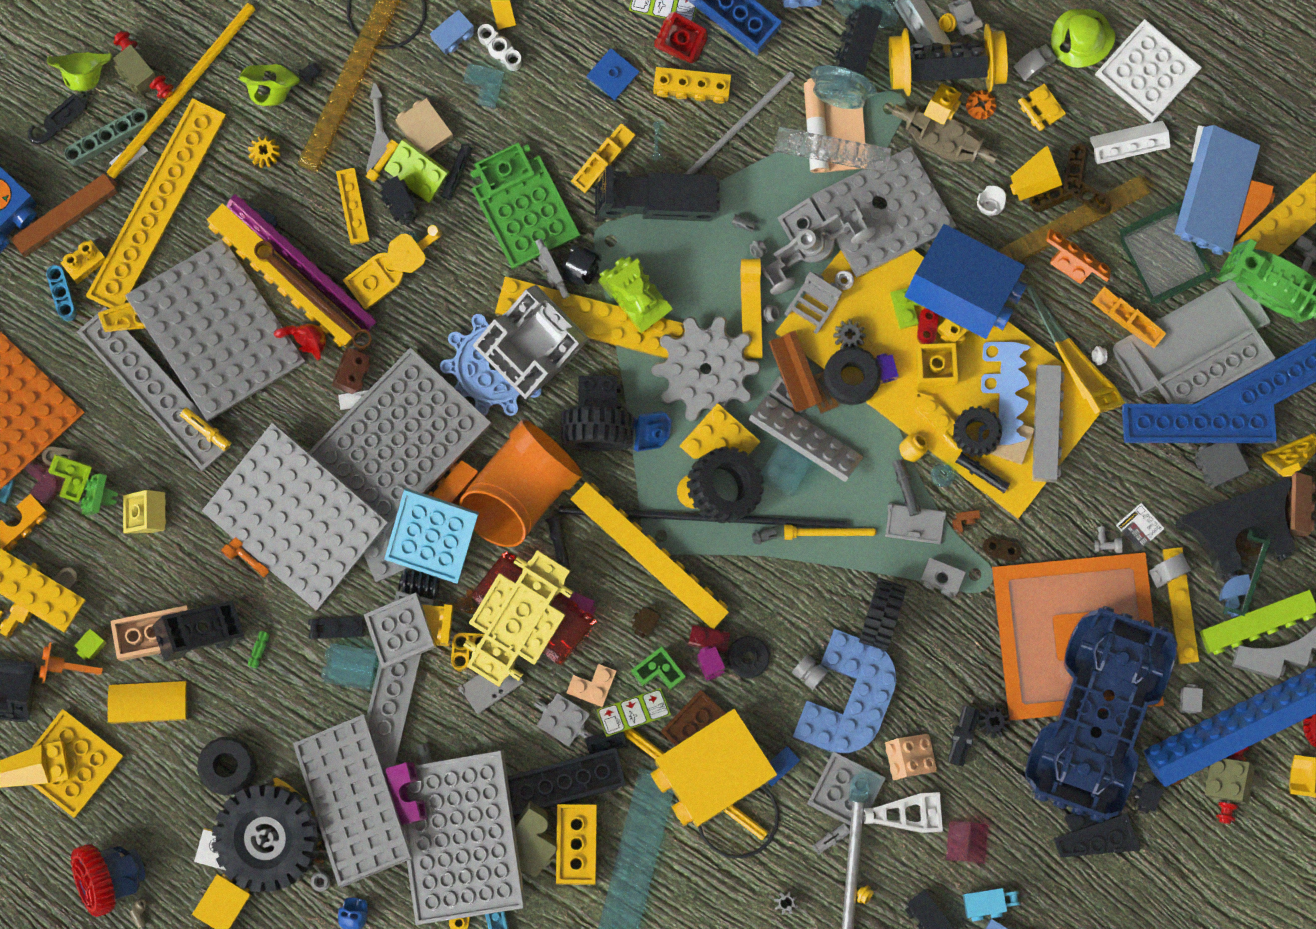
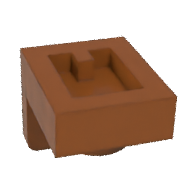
(967, 517)

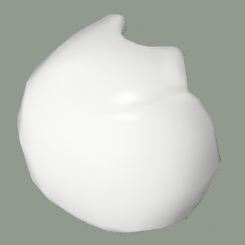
(992, 200)

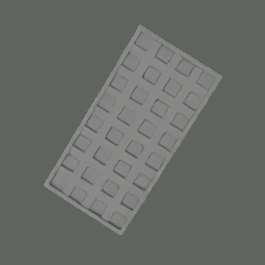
(352, 801)

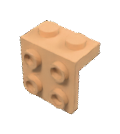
(910, 756)

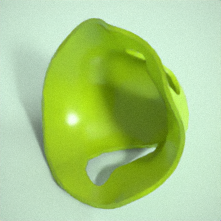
(1089, 37)
(80, 70)
(253, 77)

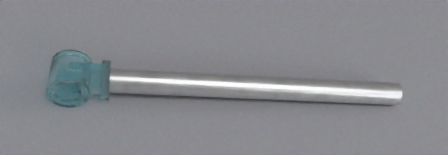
(858, 798)

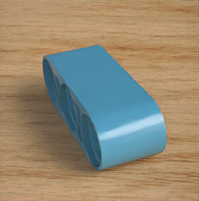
(57, 285)

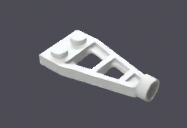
(929, 811)

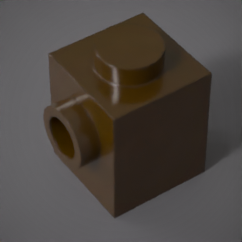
(644, 622)

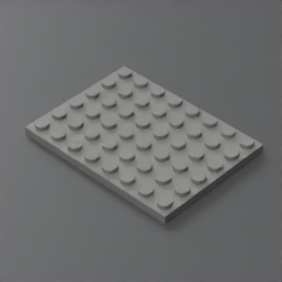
(214, 329)
(400, 435)
(295, 516)
(468, 846)

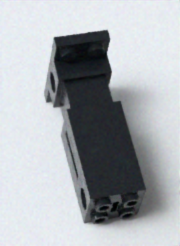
(656, 196)

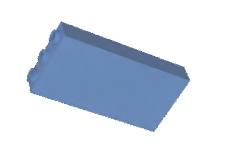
(1217, 190)

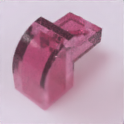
(47, 485)

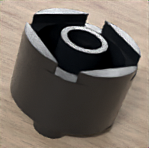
(581, 265)

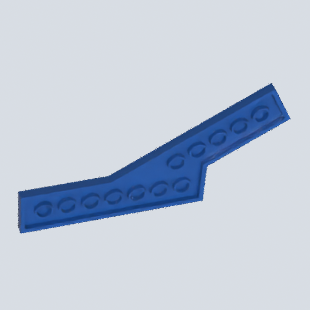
(1232, 415)

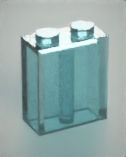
(349, 667)

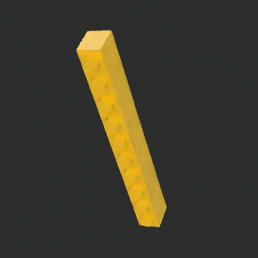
(244, 239)
(653, 559)

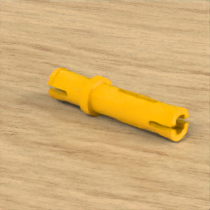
(212, 434)

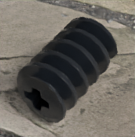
(419, 584)

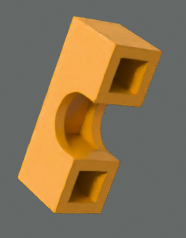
(32, 514)

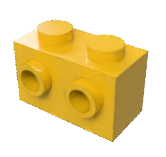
(943, 104)

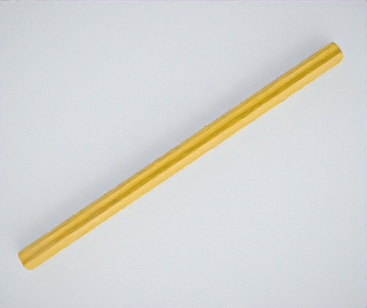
(732, 811)

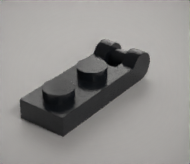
(336, 628)

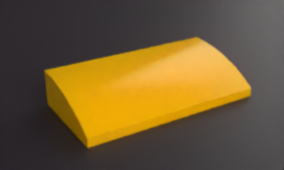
(147, 702)

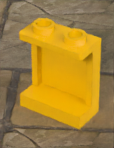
(221, 903)

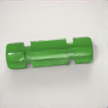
(258, 649)

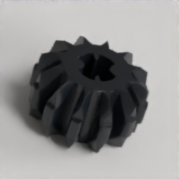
(996, 728)

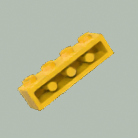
(692, 84)

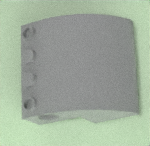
(530, 342)

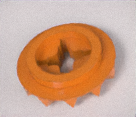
(978, 112)

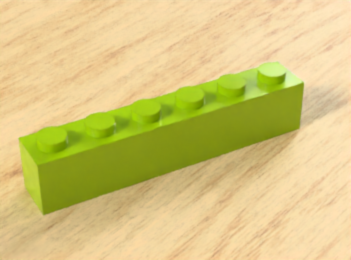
(1257, 622)

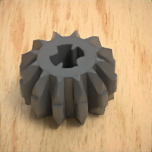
(844, 329)

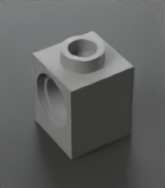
(1191, 699)

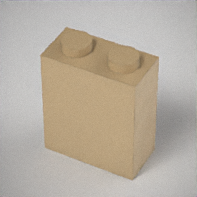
(424, 127)

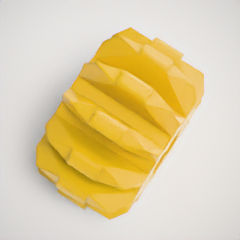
(259, 146)

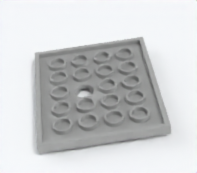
(908, 221)

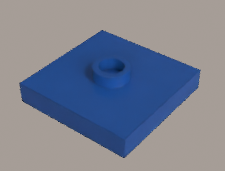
(612, 74)

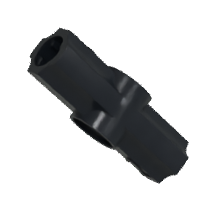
(963, 736)

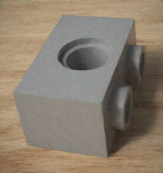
(953, 575)

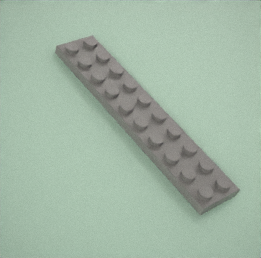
(151, 388)
(391, 702)

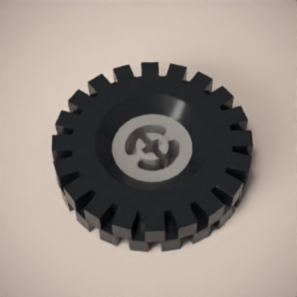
(240, 835)

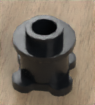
(310, 73)

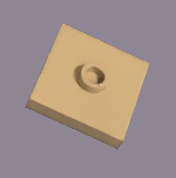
(1016, 451)

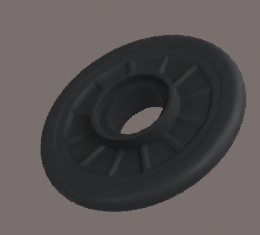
(744, 645)

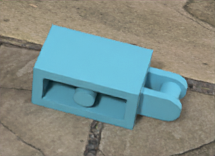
(988, 903)

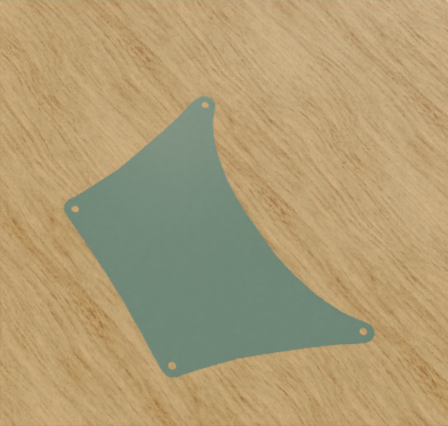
(700, 277)

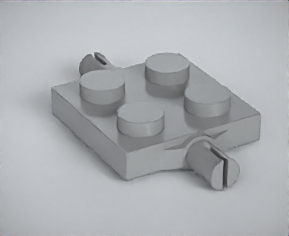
(553, 275)
(563, 719)

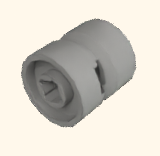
(810, 672)

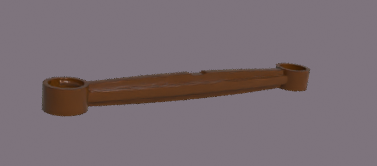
(312, 294)

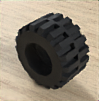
(977, 447)

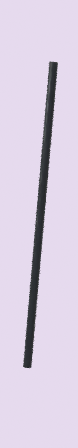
(697, 517)

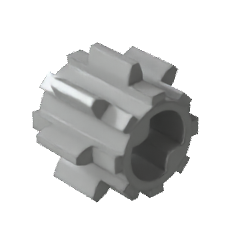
(783, 898)

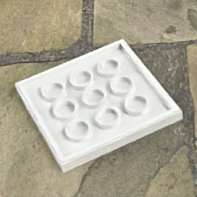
(1148, 71)

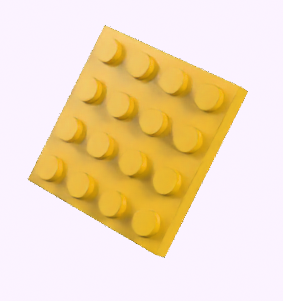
(88, 762)

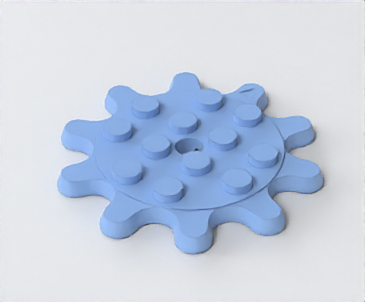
(475, 375)

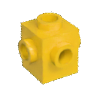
(949, 337)

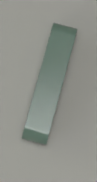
(97, 137)

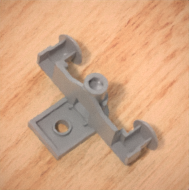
(812, 243)

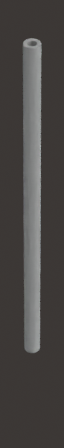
(741, 123)

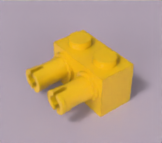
(83, 261)

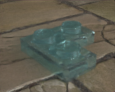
(489, 80)

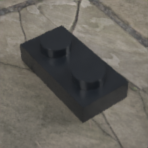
(601, 743)

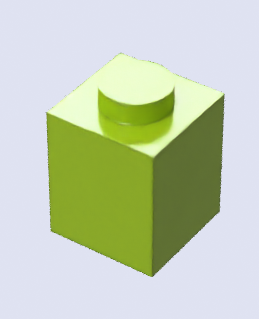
(89, 645)

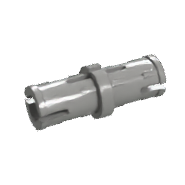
(819, 846)

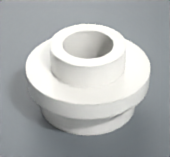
(844, 274)
(1099, 355)

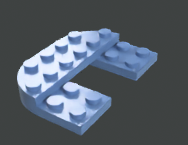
(867, 703)

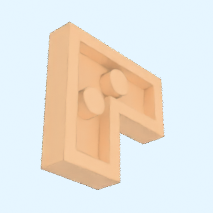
(595, 691)

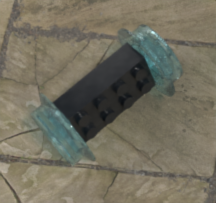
(844, 81)

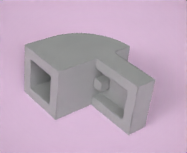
(966, 19)

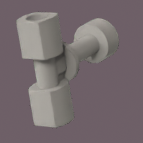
(1309, 250)

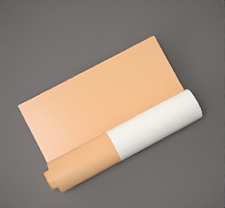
(831, 122)

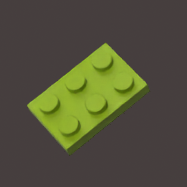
(417, 169)

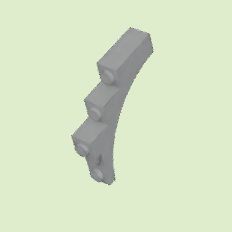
(1270, 661)

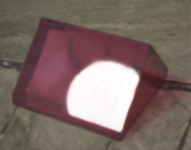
(967, 842)

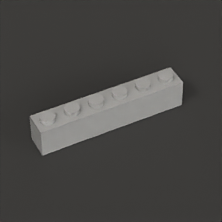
(1046, 423)

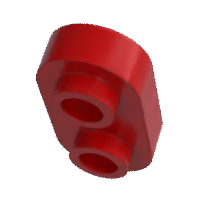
(927, 325)

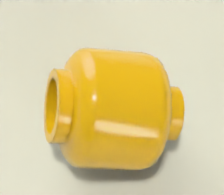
(913, 447)

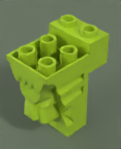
(634, 293)

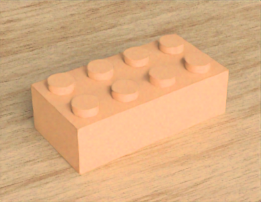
(135, 634)

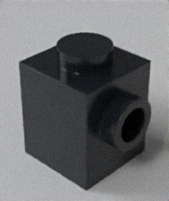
(1147, 798)

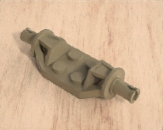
(944, 139)

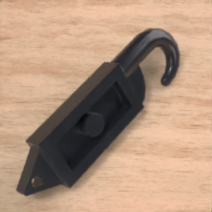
(61, 117)

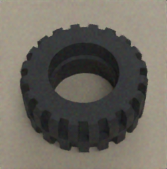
(597, 429)
(741, 469)

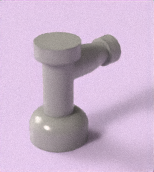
(1101, 543)

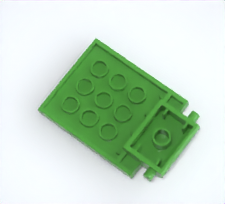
(521, 204)

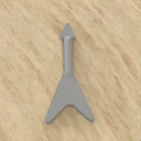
(380, 139)

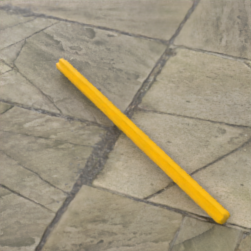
(181, 90)

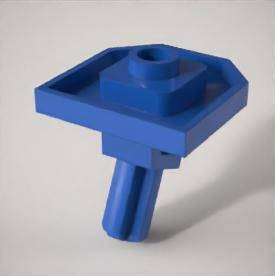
(651, 430)

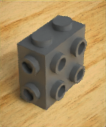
(1221, 463)

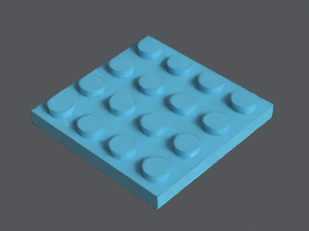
(431, 535)

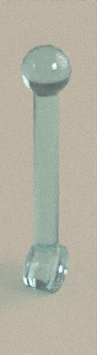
(655, 156)

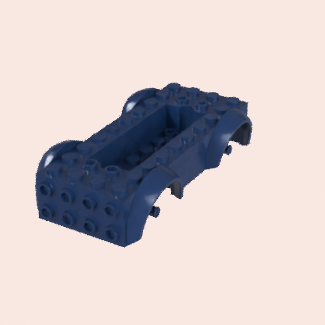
(1065, 759)

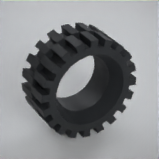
(883, 614)

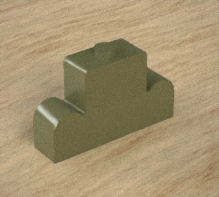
(533, 843)

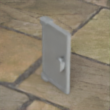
(926, 526)
(480, 691)

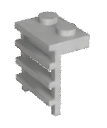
(821, 291)

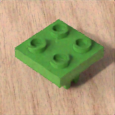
(96, 495)

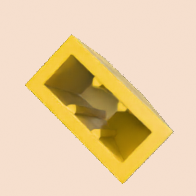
(1035, 176)

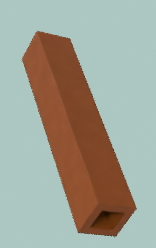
(65, 215)

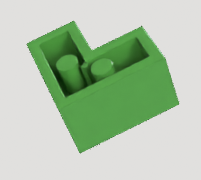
(659, 665)

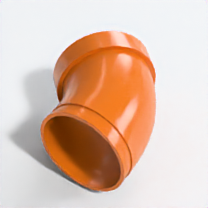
(519, 485)

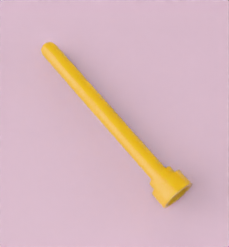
(791, 532)

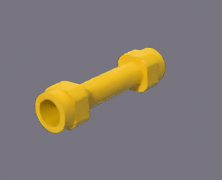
(373, 174)

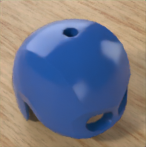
(353, 913)

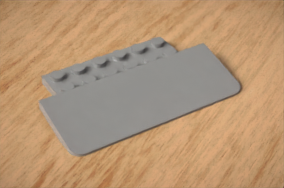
(1203, 349)

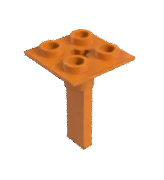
(57, 664)

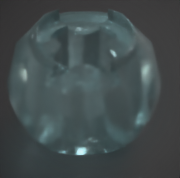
(945, 468)

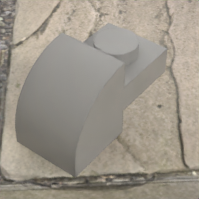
(1034, 62)
(1169, 570)

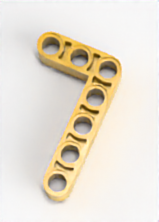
(751, 306)

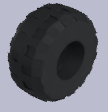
(856, 358)
(213, 752)

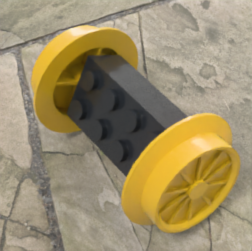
(948, 60)

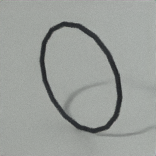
(396, 45)
(759, 849)

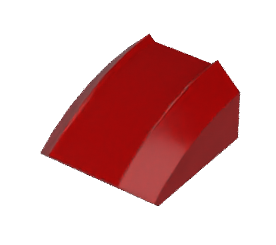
(681, 38)

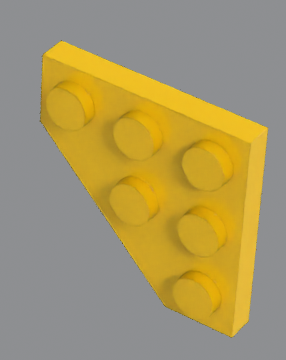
(717, 431)
(1291, 456)

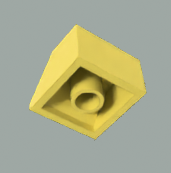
(144, 512)

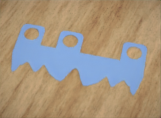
(1008, 383)

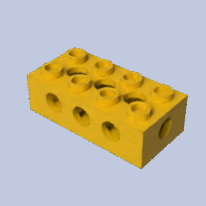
(566, 835)

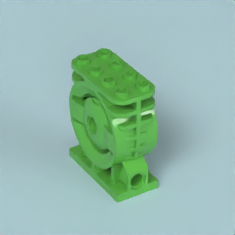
(1271, 281)

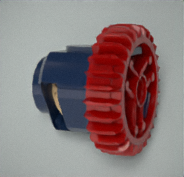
(105, 876)

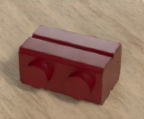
(703, 637)

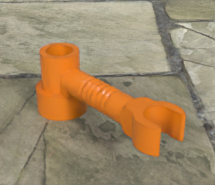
(234, 548)

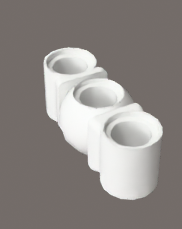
(495, 40)

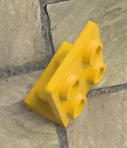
(440, 622)

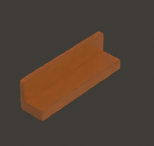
(795, 371)

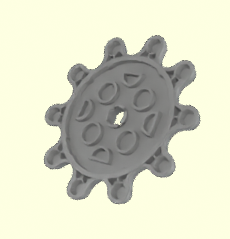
(699, 347)

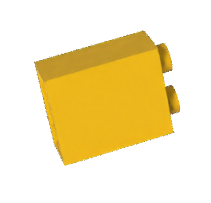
(712, 770)

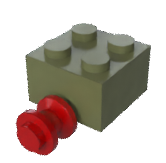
(136, 71)
(1231, 782)

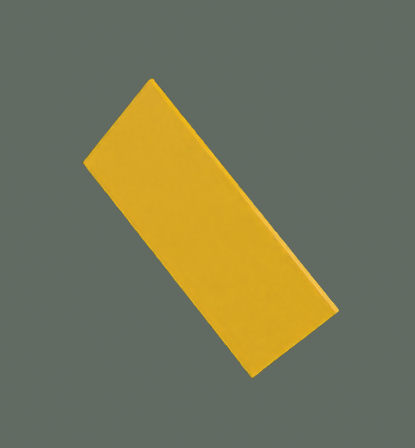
(872, 307)

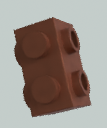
(351, 370)

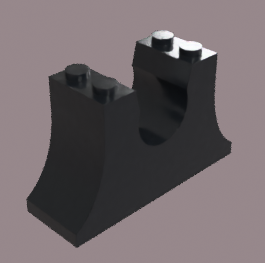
(1220, 524)

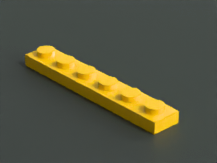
(1182, 614)

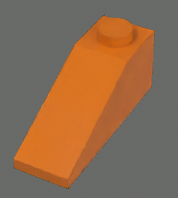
(1256, 201)

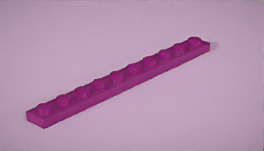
(301, 263)

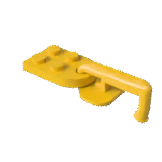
(374, 281)

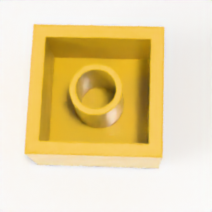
(936, 364)

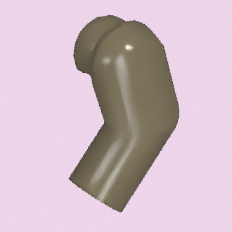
(137, 912)

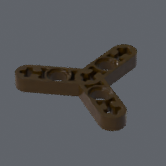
(1072, 179)

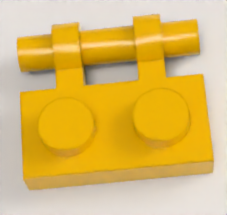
(1045, 103)

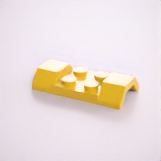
(1303, 776)

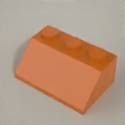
(456, 484)

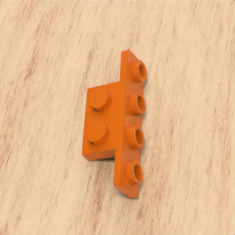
(1075, 261)

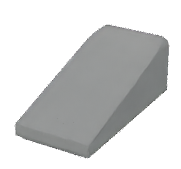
(779, 391)

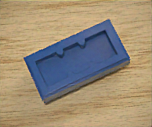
(783, 763)

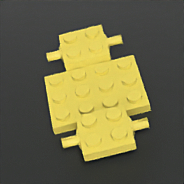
(518, 618)

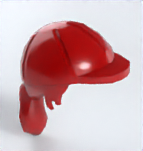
(308, 335)

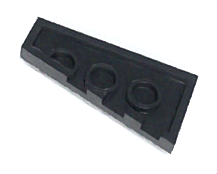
(1105, 837)

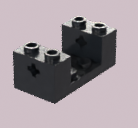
(180, 631)

